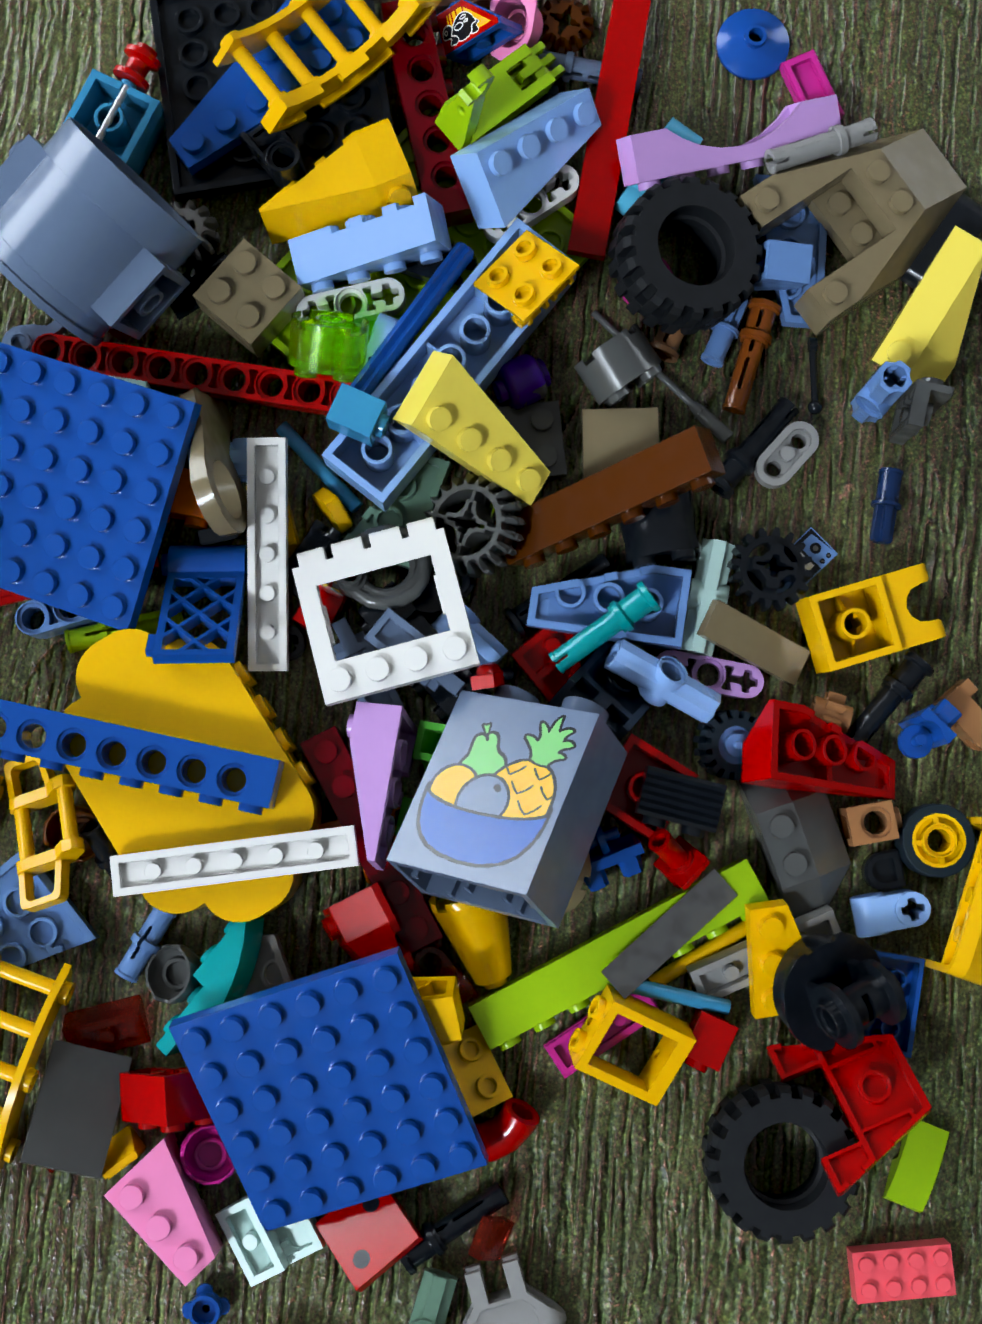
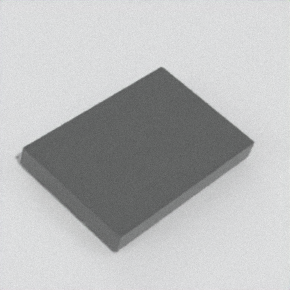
(75, 1110)

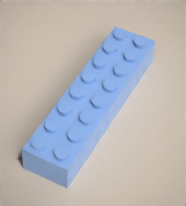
(482, 341)

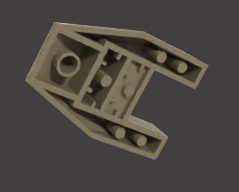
(876, 208)

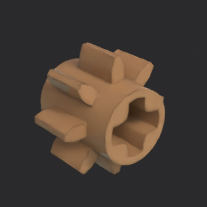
(832, 709)

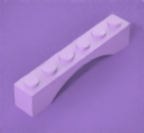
(663, 154)

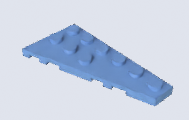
(38, 934)

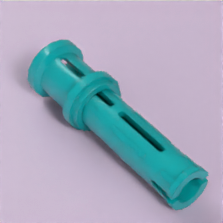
(620, 616)

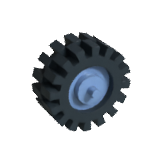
(722, 743)

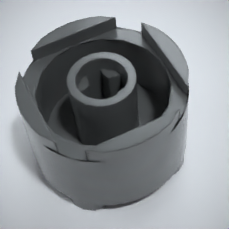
(618, 364)

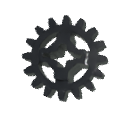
(775, 554)

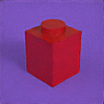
(713, 1041)

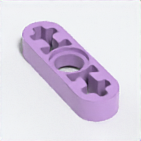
(737, 670)

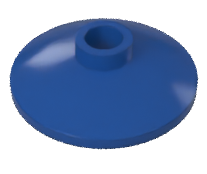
(749, 58)

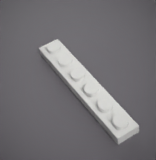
(267, 554)
(234, 861)

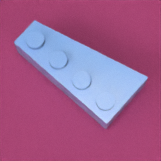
(521, 157)
(371, 245)

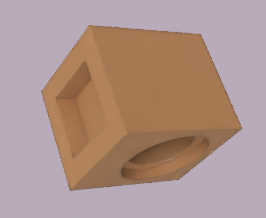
(853, 826)

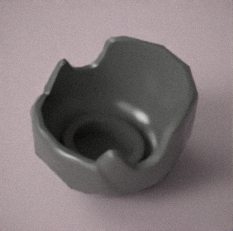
(171, 973)

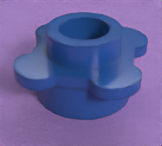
(194, 1310)

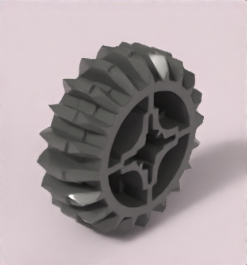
(477, 495)

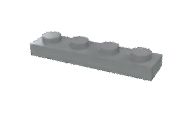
(728, 969)

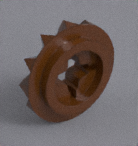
(573, 36)

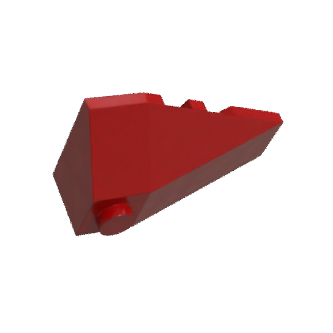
(364, 925)

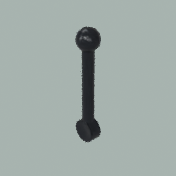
(815, 405)

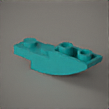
(223, 973)

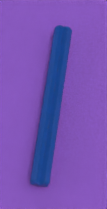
(413, 318)

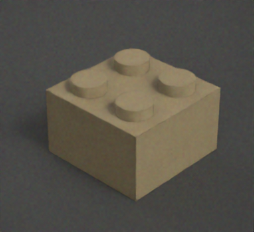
(249, 297)

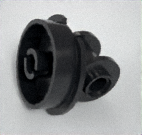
(840, 1009)

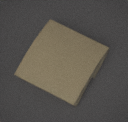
(616, 435)

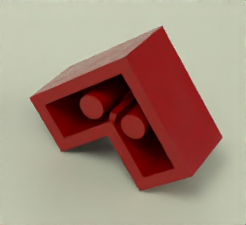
(161, 1099)

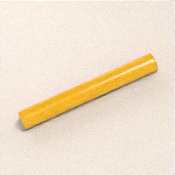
(707, 949)

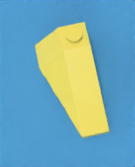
(936, 314)

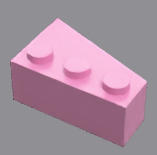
(167, 1211)

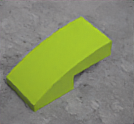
(916, 1167)

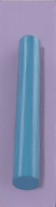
(319, 467)
(683, 997)

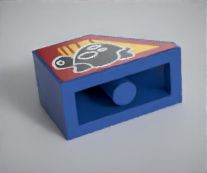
(473, 31)

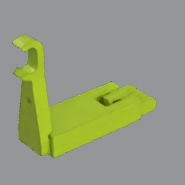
(497, 94)

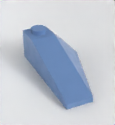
(579, 602)

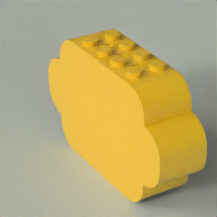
(200, 705)

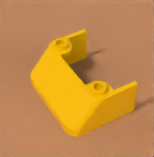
(964, 946)

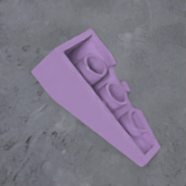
(381, 754)

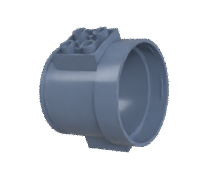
(89, 236)

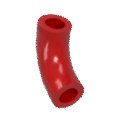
(508, 1128)

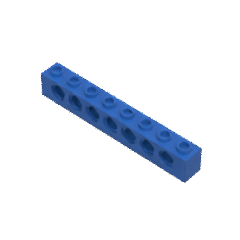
(261, 773)

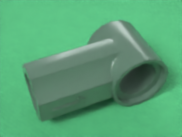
(433, 1297)

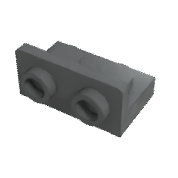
(917, 406)

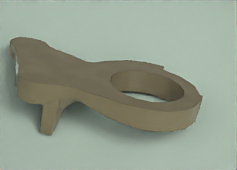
(213, 469)

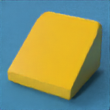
(122, 1151)

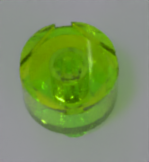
(328, 345)

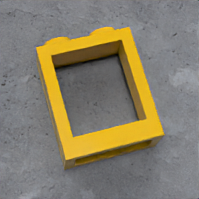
(663, 1062)

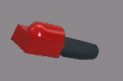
(490, 676)

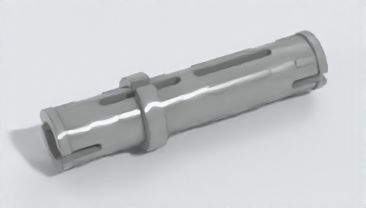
(835, 141)

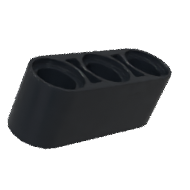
(965, 215)

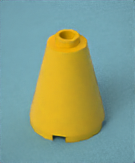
(478, 938)

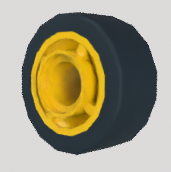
(956, 836)

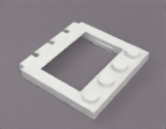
(395, 664)

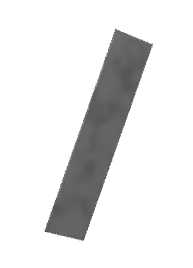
(669, 933)

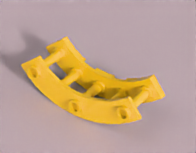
(351, 67)
(25, 1075)

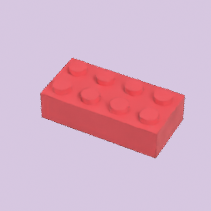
(901, 1270)

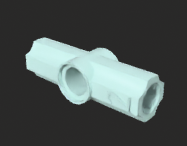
(707, 585)

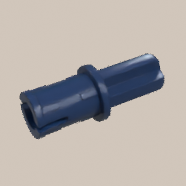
(886, 505)

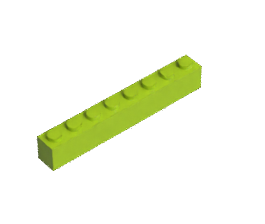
(576, 973)

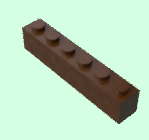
(617, 496)

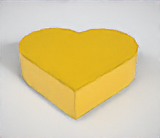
(333, 509)

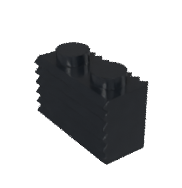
(679, 800)

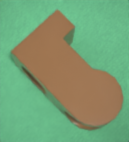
(969, 725)

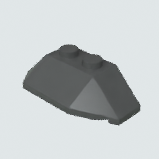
(797, 844)

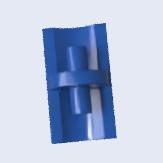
(927, 729)
(612, 849)

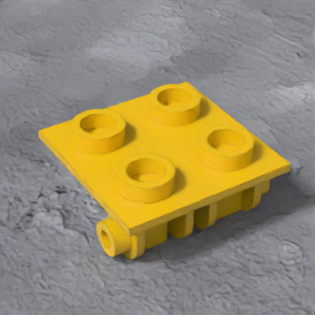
(527, 278)
(477, 1072)

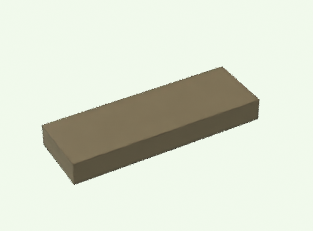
(753, 642)

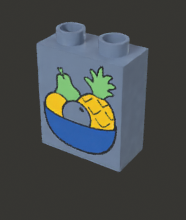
(510, 803)

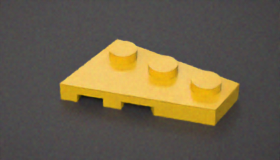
(769, 936)

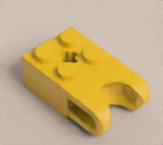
(877, 619)

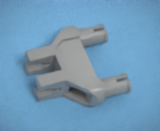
(512, 1305)

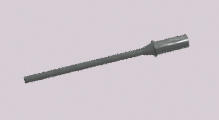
(699, 411)

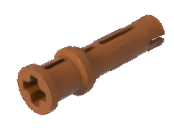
(751, 336)

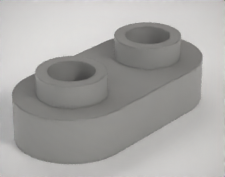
(785, 456)

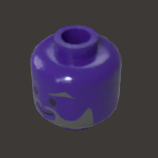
(522, 382)

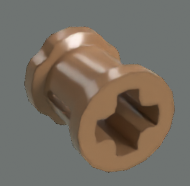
(667, 345)

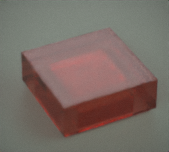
(491, 1238)

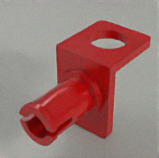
(677, 859)

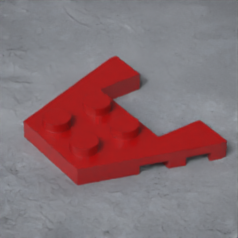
(874, 1093)

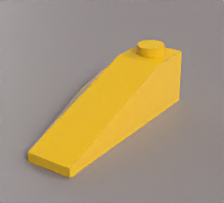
(350, 182)

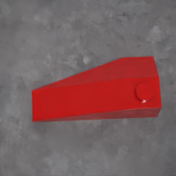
(804, 753)

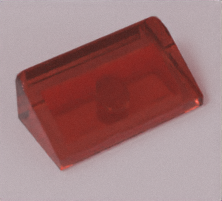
(108, 1025)

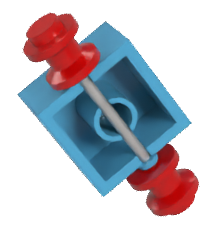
(121, 111)

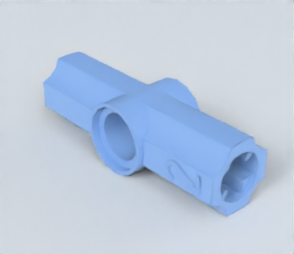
(662, 681)

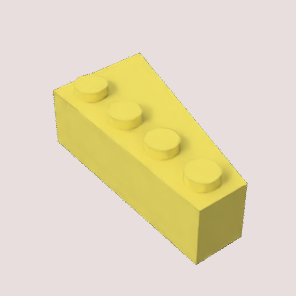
(464, 424)

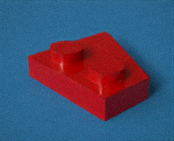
(536, 664)

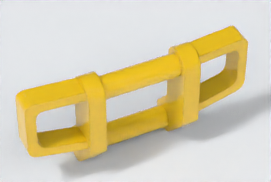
(56, 790)

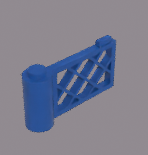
(205, 570)

